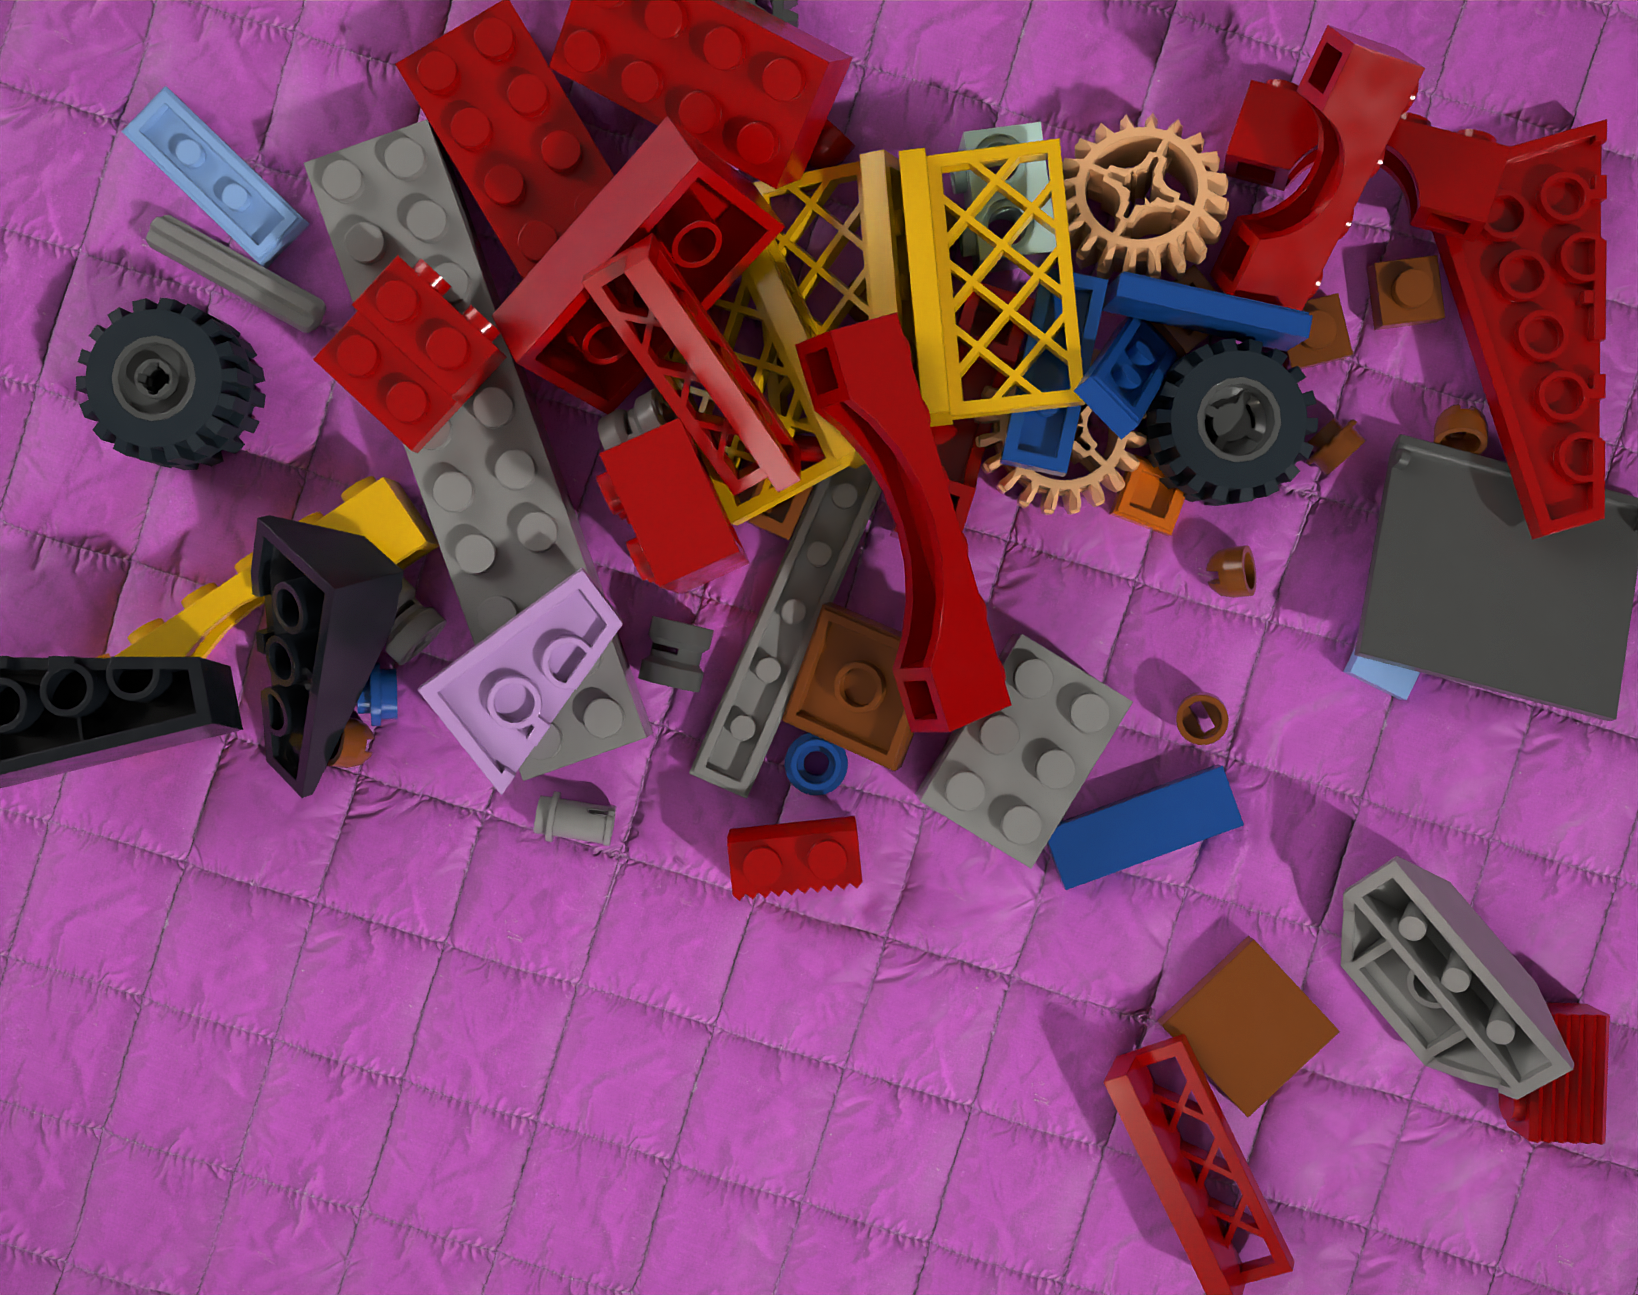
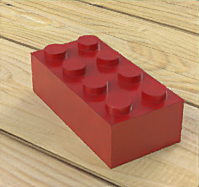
(716, 69)
(508, 130)
(701, 215)
(672, 507)

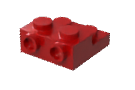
(411, 352)

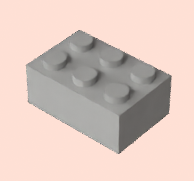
(1025, 764)

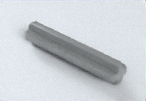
(236, 273)

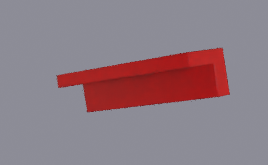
(708, 361)
(1175, 1177)

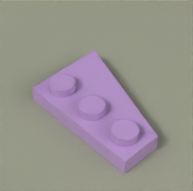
(520, 676)

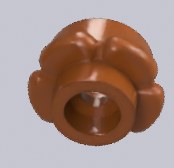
(1334, 445)

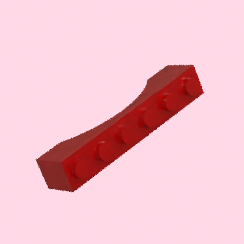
(869, 392)

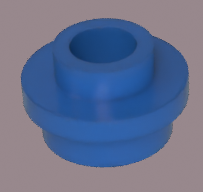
(379, 695)
(808, 782)

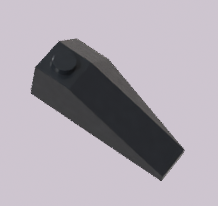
(327, 621)

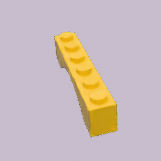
(369, 509)

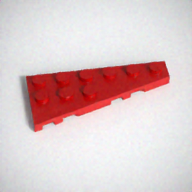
(1536, 322)

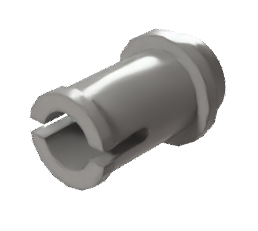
(574, 820)

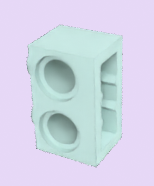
(1027, 179)

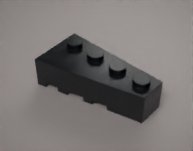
(95, 711)

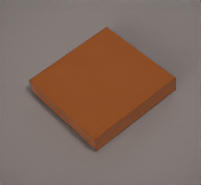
(850, 687)
(1249, 1025)

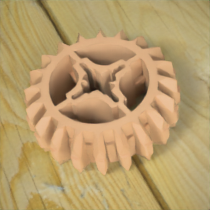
(1183, 227)
(1083, 451)

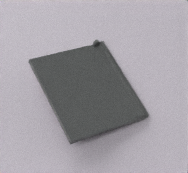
(1482, 603)

